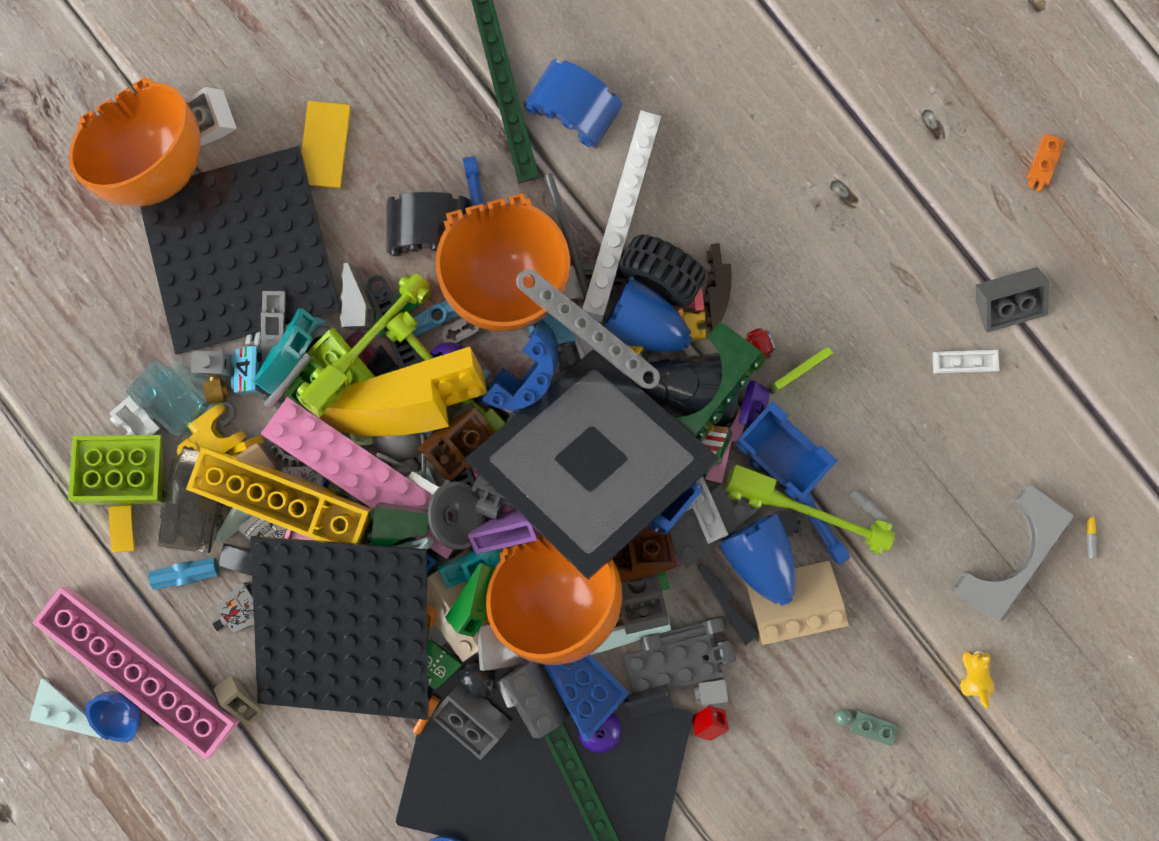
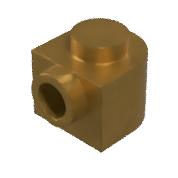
(215, 390)

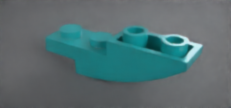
(287, 353)
(464, 566)

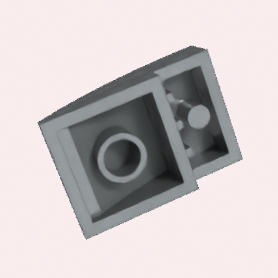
(643, 604)

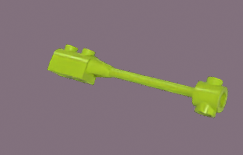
(401, 328)
(331, 381)
(760, 491)

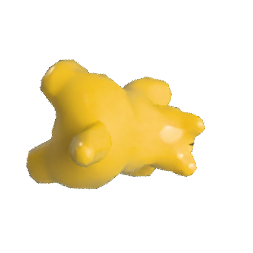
(978, 679)

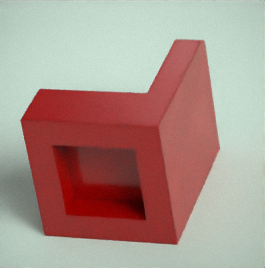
(710, 723)

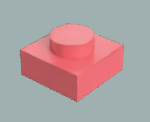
(698, 302)

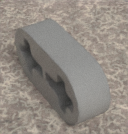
(463, 335)

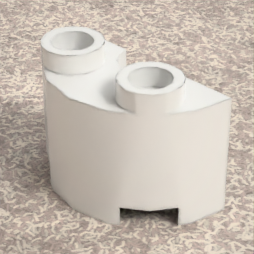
(133, 418)

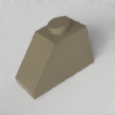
(238, 700)

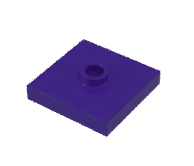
(754, 402)

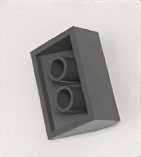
(1013, 299)
(535, 698)
(471, 720)

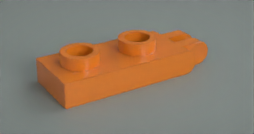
(1045, 161)

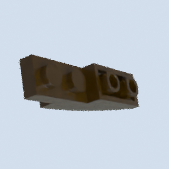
(719, 295)

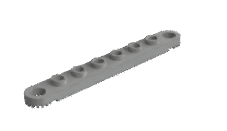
(588, 329)

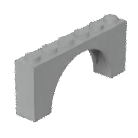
(1045, 523)

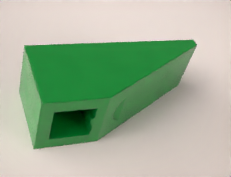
(470, 607)

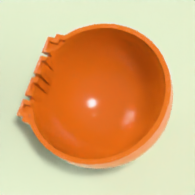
(137, 146)
(486, 253)
(548, 607)

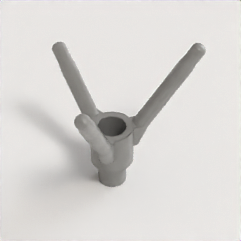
(402, 467)

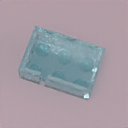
(170, 398)

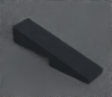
(723, 595)

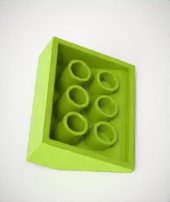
(117, 470)

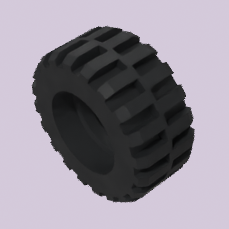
(663, 269)

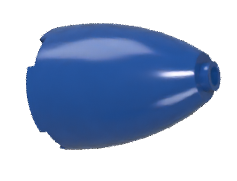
(647, 320)
(763, 558)

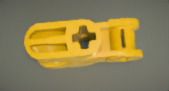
(206, 434)

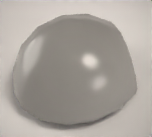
(399, 446)

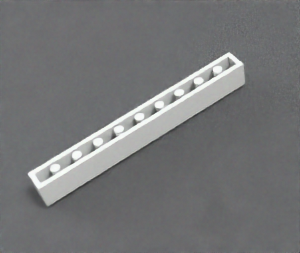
(621, 215)

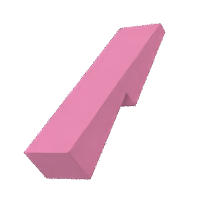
(717, 472)

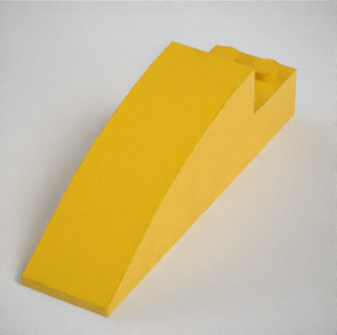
(408, 398)
(279, 498)

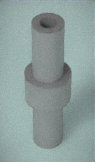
(867, 505)

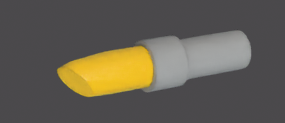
(1091, 538)

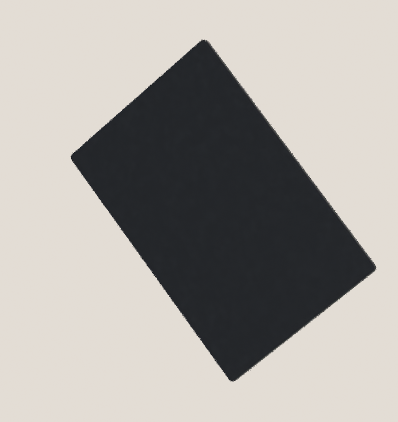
(521, 790)

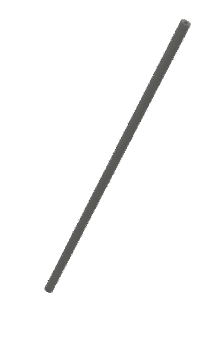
(567, 234)

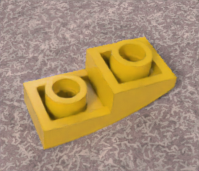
(121, 528)

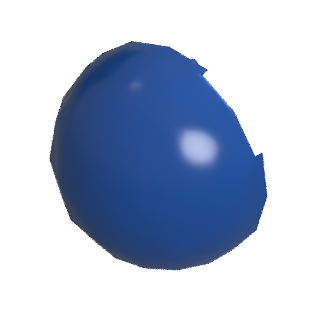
(113, 716)

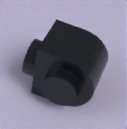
(789, 522)

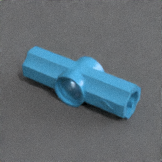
(426, 321)
(183, 573)

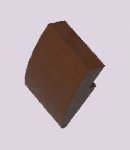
(452, 444)
(646, 556)

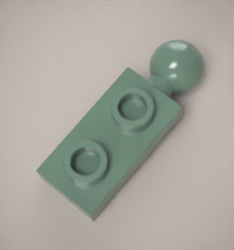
(868, 726)

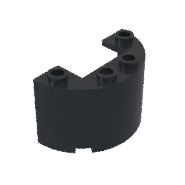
(418, 220)

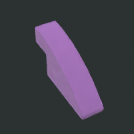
(501, 533)

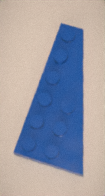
(587, 692)

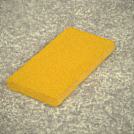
(325, 143)

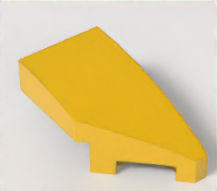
(239, 448)

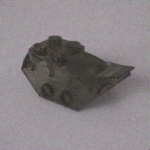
(188, 518)

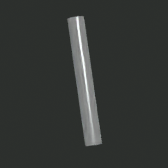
(275, 396)

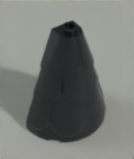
(688, 385)

